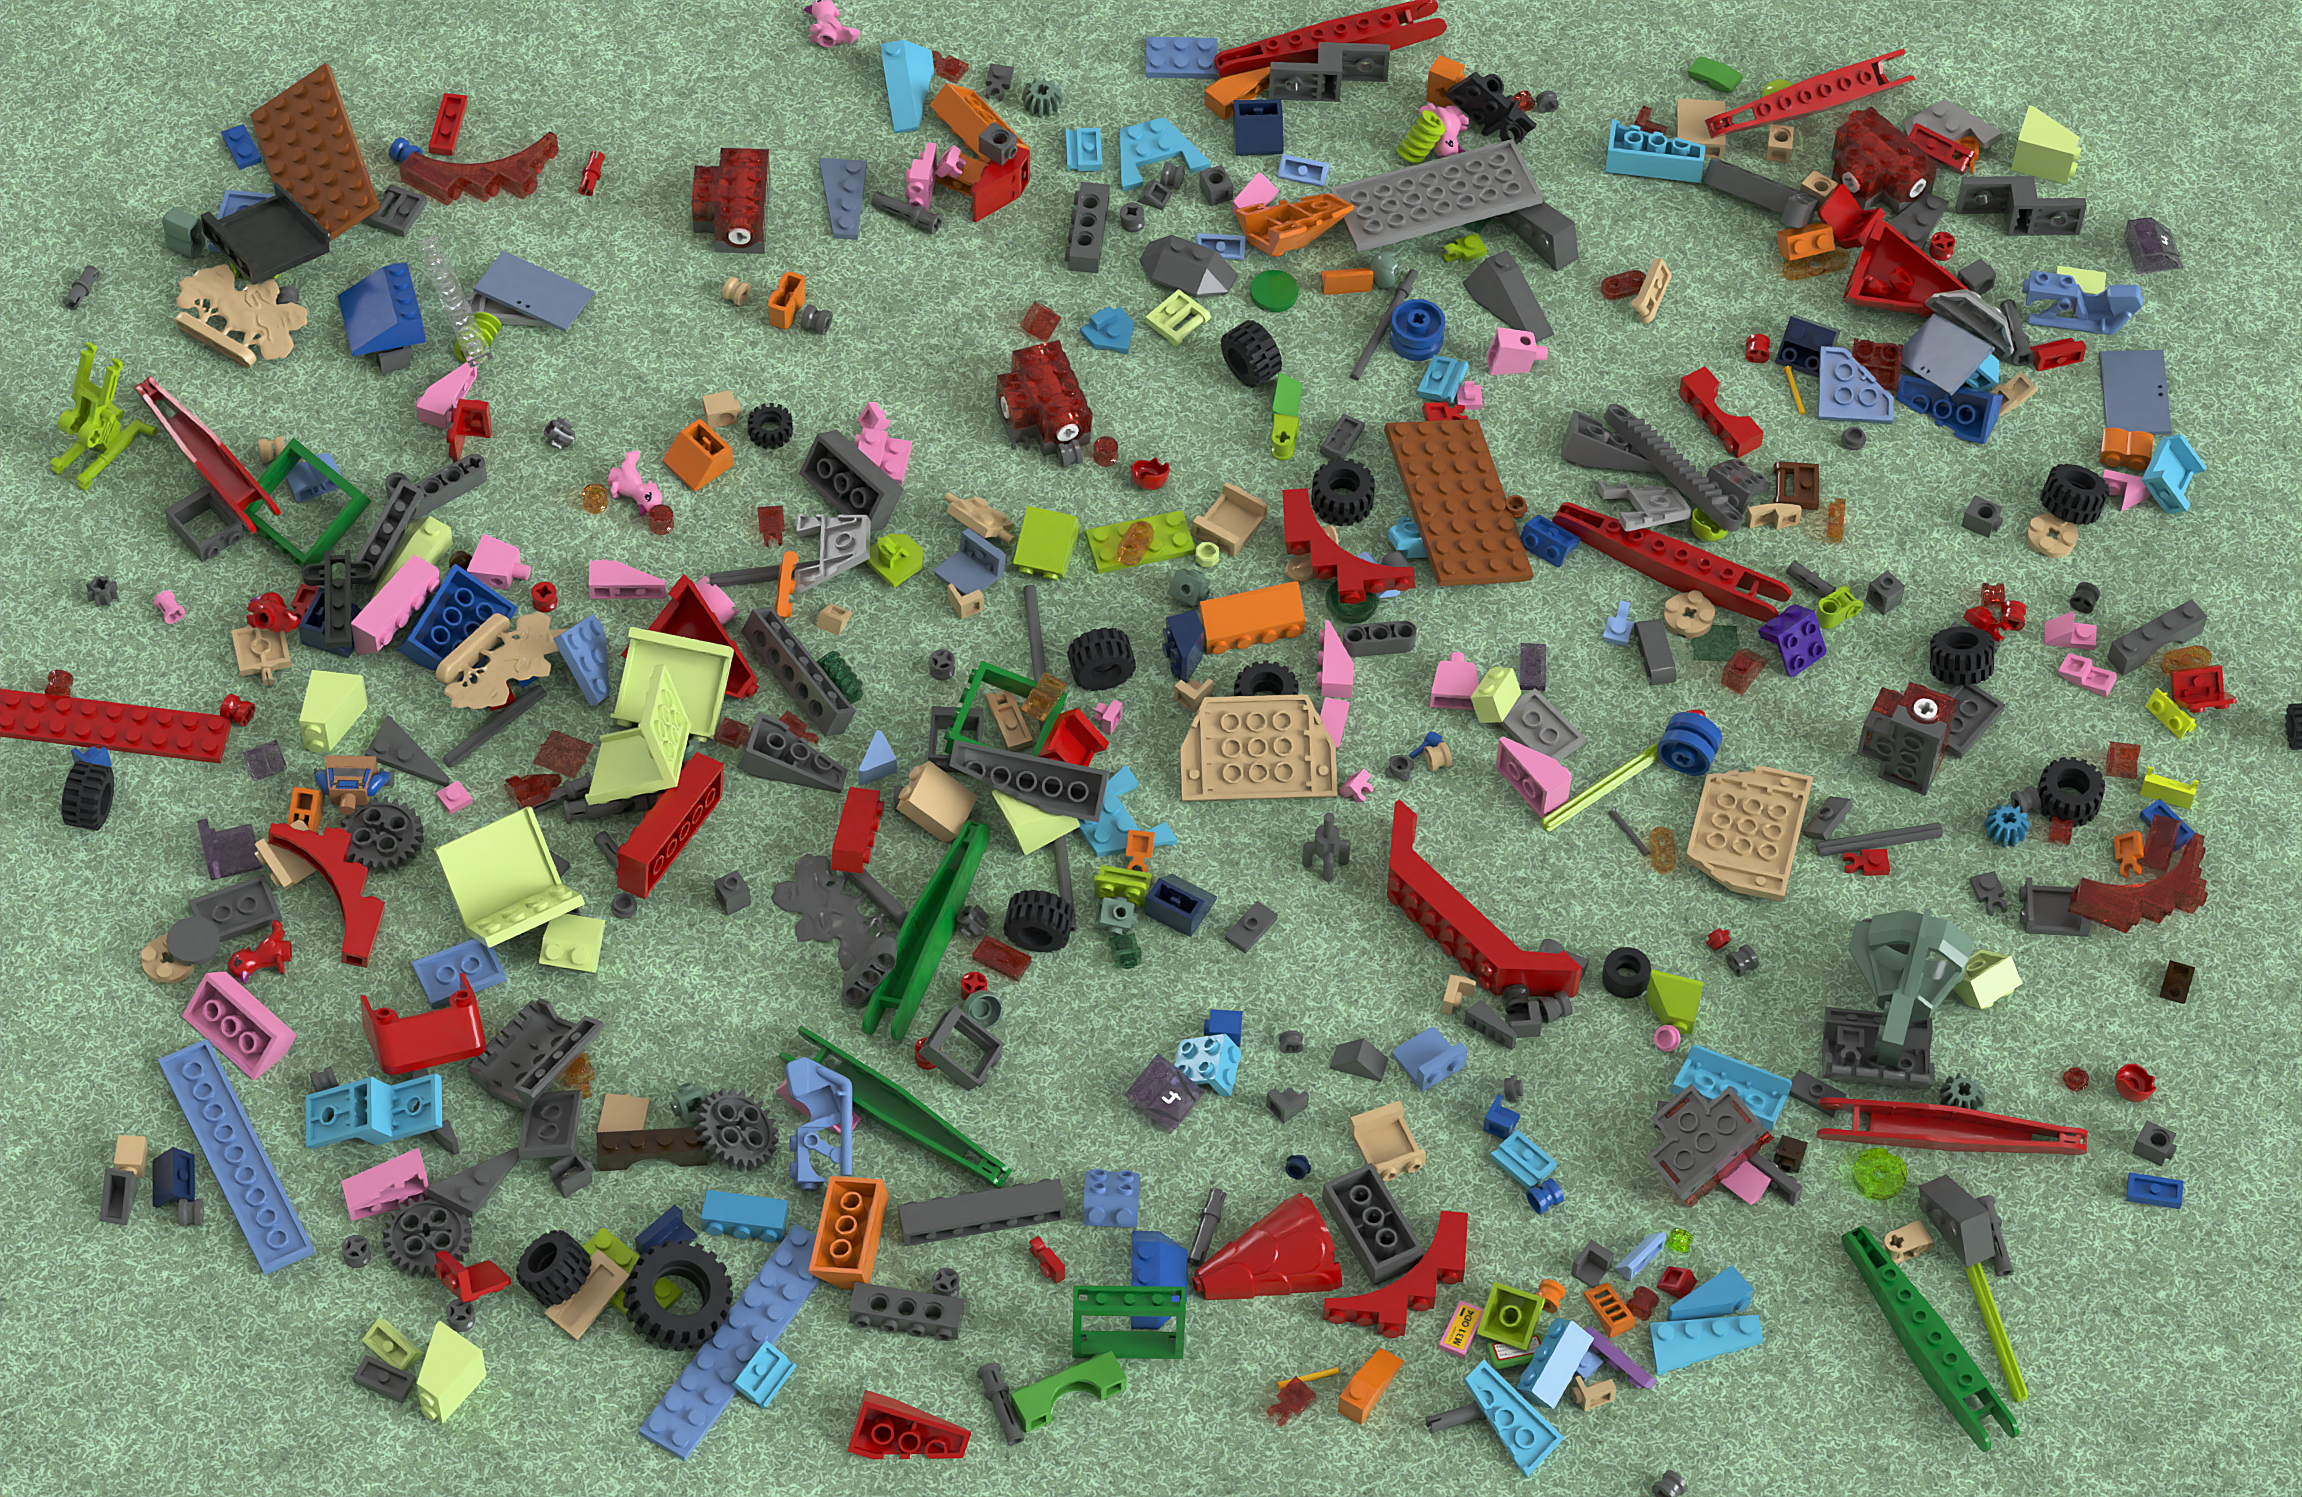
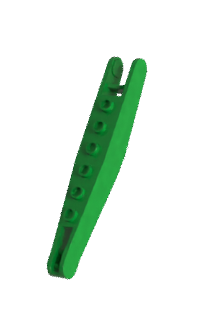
(927, 932)
(905, 1114)
(1928, 1340)

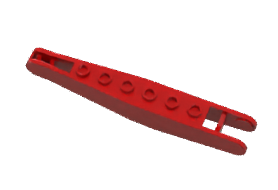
(1368, 27)
(1813, 96)
(207, 455)
(1675, 562)
(1949, 1128)

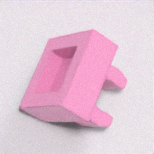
(949, 161)
(1469, 396)
(873, 417)
(1109, 715)
(1354, 785)

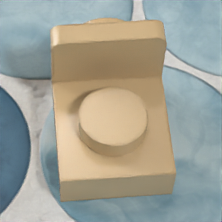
(1455, 989)
(1593, 1396)

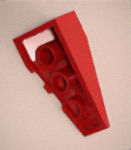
(896, 1428)

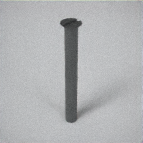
(1629, 832)

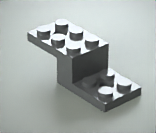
(1324, 79)
(2019, 203)

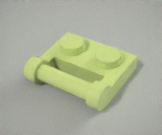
(1172, 312)

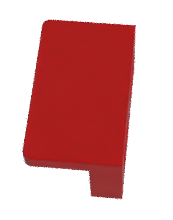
(2058, 353)

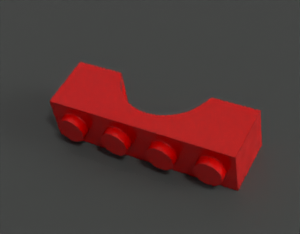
(1737, 433)

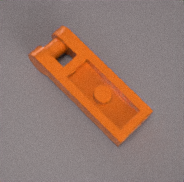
(785, 585)

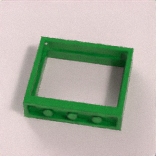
(274, 476)
(1004, 680)
(1129, 1302)

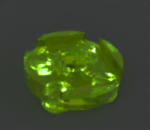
(1875, 1187)

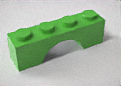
(1098, 1376)

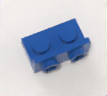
(1548, 540)

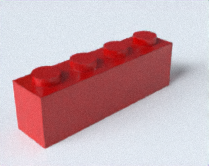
(857, 830)

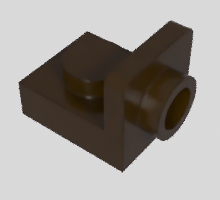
(2177, 982)
(1790, 1154)

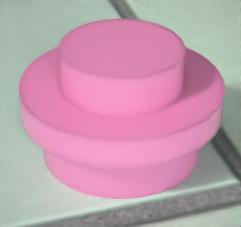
(1667, 1038)

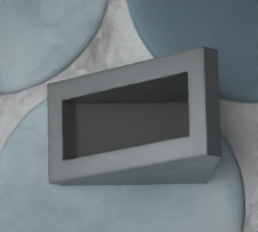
(1359, 1059)
(118, 1195)

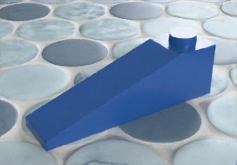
(1967, 412)

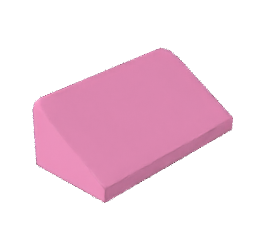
(1257, 191)
(1747, 1182)

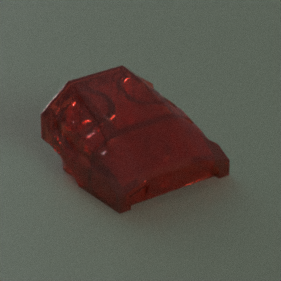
(1880, 360)

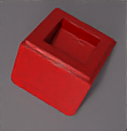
(1677, 1282)

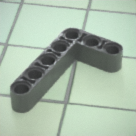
(1795, 205)

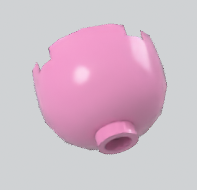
(717, 600)

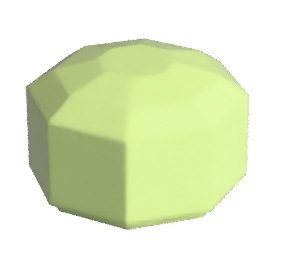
(1207, 554)

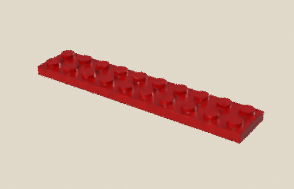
(113, 726)

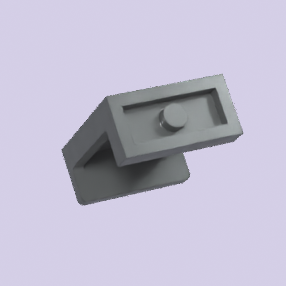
(2047, 911)

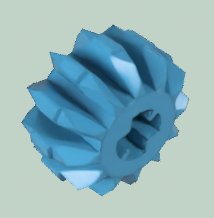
(2006, 824)

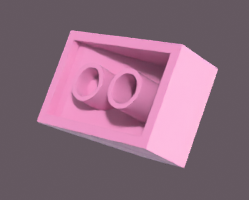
(1534, 776)

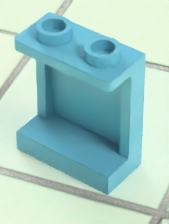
(2171, 473)

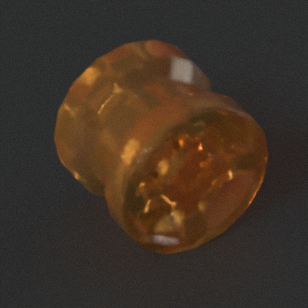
(591, 502)

